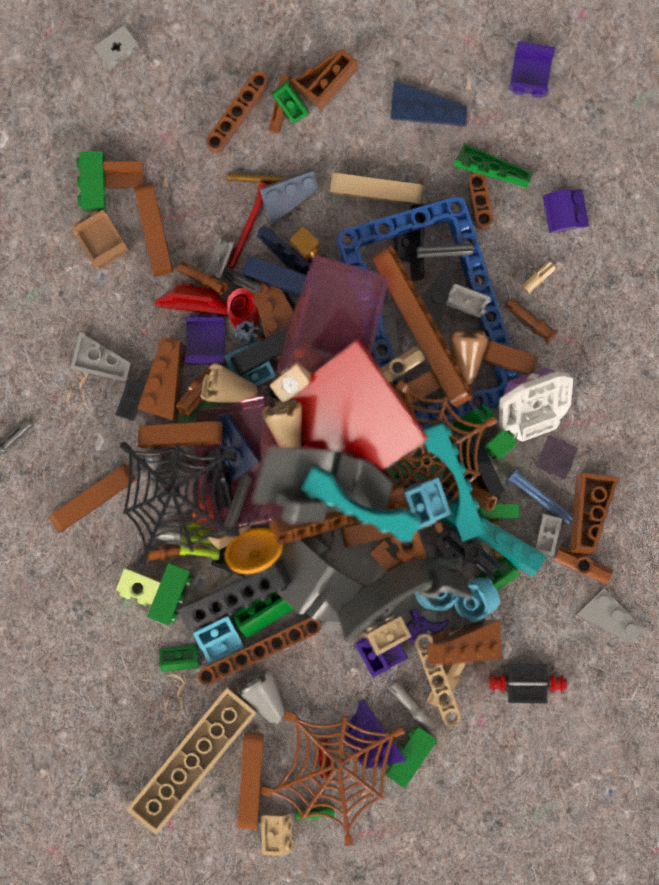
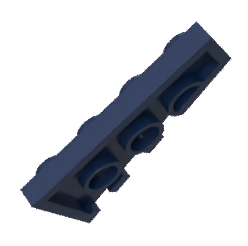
(423, 107)
(283, 251)

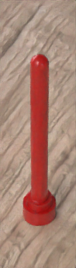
(247, 228)

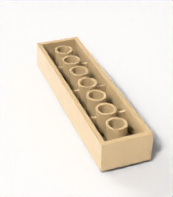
(191, 760)

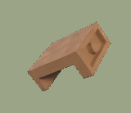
(99, 239)

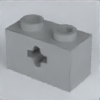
(123, 40)

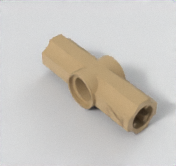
(406, 361)
(452, 673)

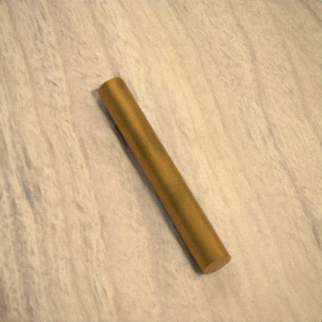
(253, 178)

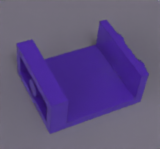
(531, 69)
(205, 340)

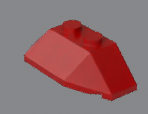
(192, 299)

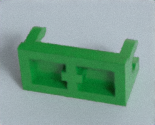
(474, 417)

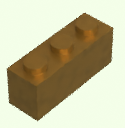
(305, 244)

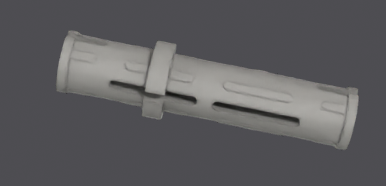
(414, 708)

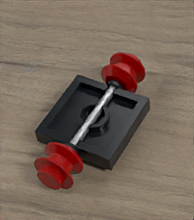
(527, 683)

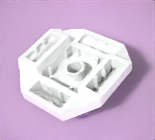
(535, 403)

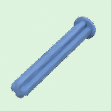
(541, 497)

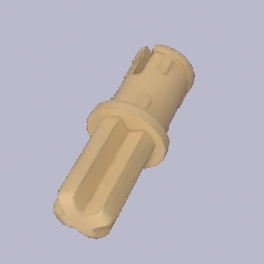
(538, 277)

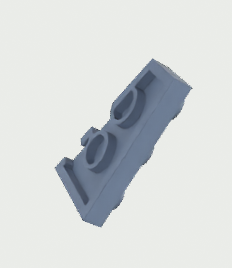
(287, 194)

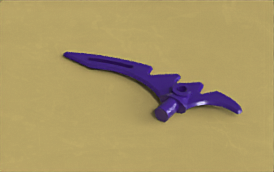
(415, 627)

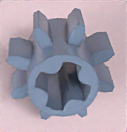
(246, 332)

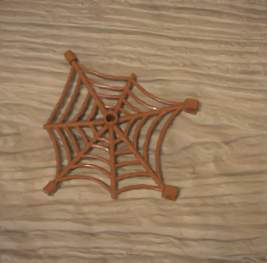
(489, 422)
(268, 791)

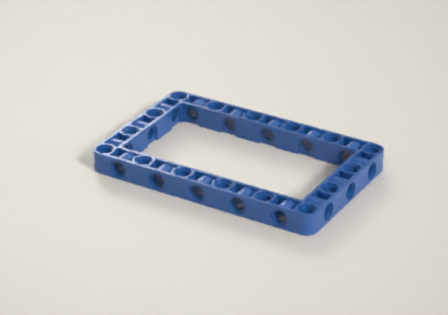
(472, 266)

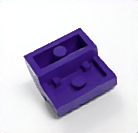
(565, 210)
(380, 663)

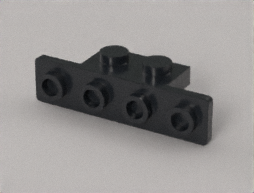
(406, 246)

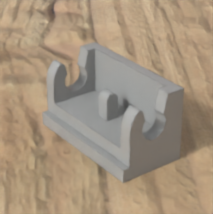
(220, 258)
(467, 300)
(548, 534)

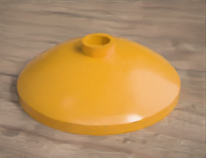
(252, 551)

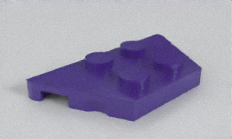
(367, 720)

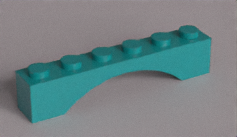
(467, 518)
(399, 521)
(515, 550)

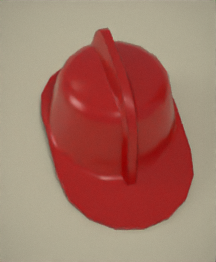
(242, 306)

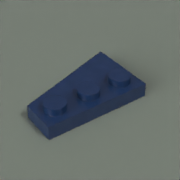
(235, 439)

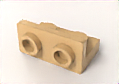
(387, 634)
(276, 834)

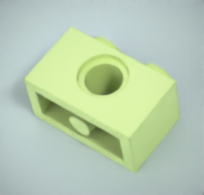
(127, 583)

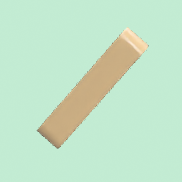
(376, 189)
(440, 688)

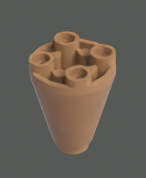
(468, 351)

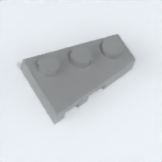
(98, 360)
(610, 616)

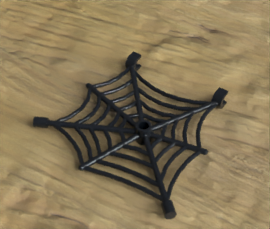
(229, 531)

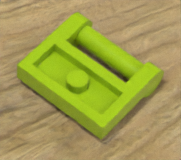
(199, 551)

